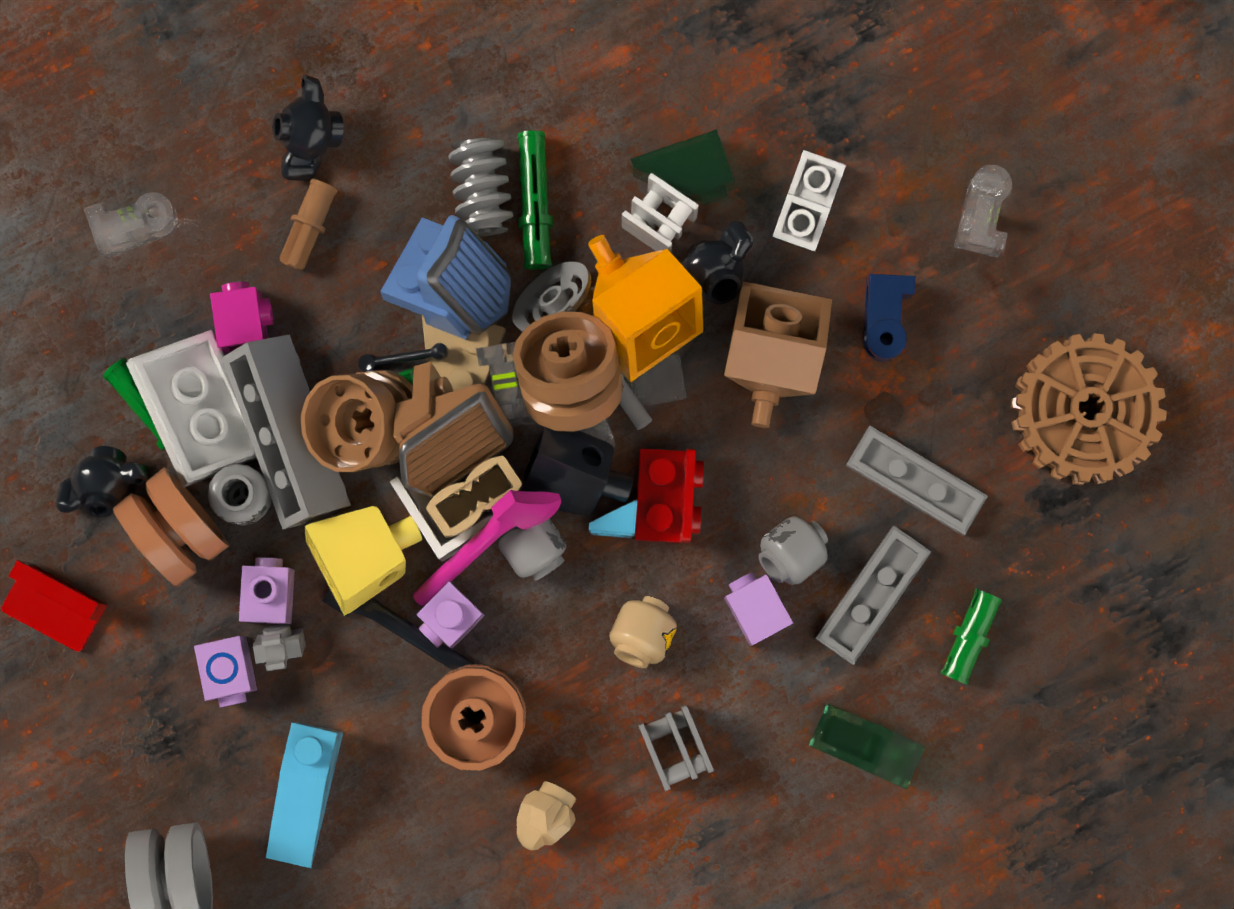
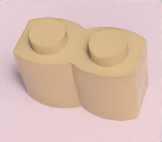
(464, 503)

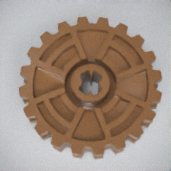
(1116, 387)

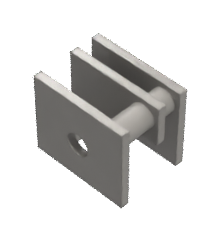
(690, 766)

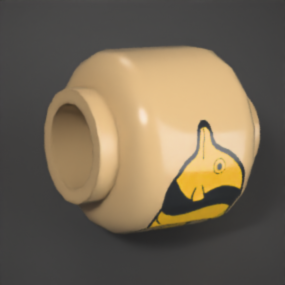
(643, 632)

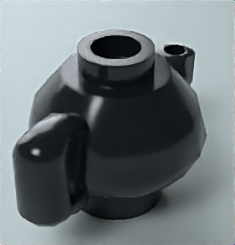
(306, 131)
(720, 263)
(100, 482)

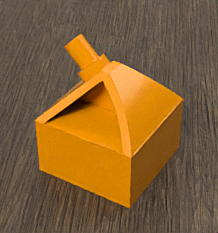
(646, 304)

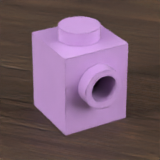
(266, 592)
(448, 616)

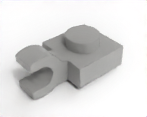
(278, 645)

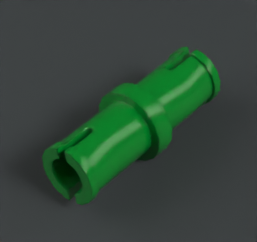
(971, 636)

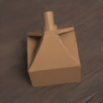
(777, 345)

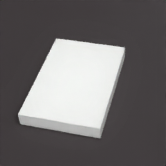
(193, 407)

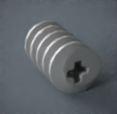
(479, 185)

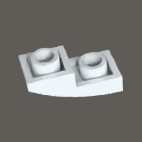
(809, 200)

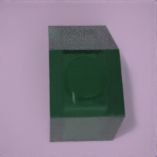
(691, 167)
(867, 746)

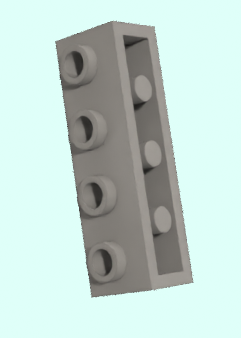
(271, 399)

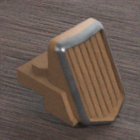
(446, 431)

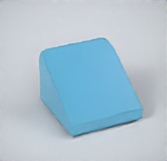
(616, 523)

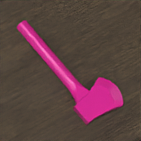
(512, 510)

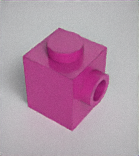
(240, 315)

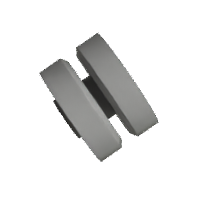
(168, 871)

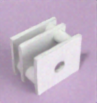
(645, 213)

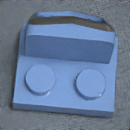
(450, 278)

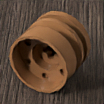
(351, 419)

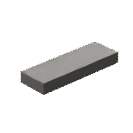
(916, 480)
(873, 595)

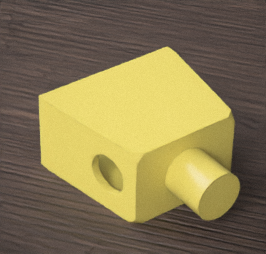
(360, 553)

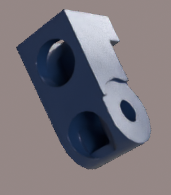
(883, 332)

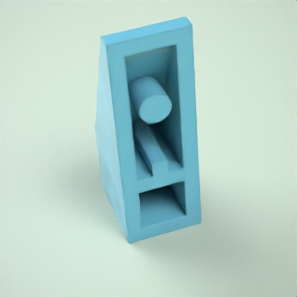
(303, 793)

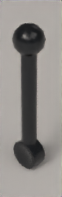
(370, 362)

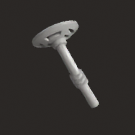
(557, 300)

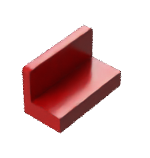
(52, 606)

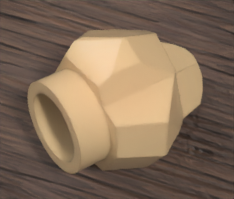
(545, 816)

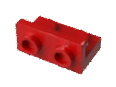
(666, 496)

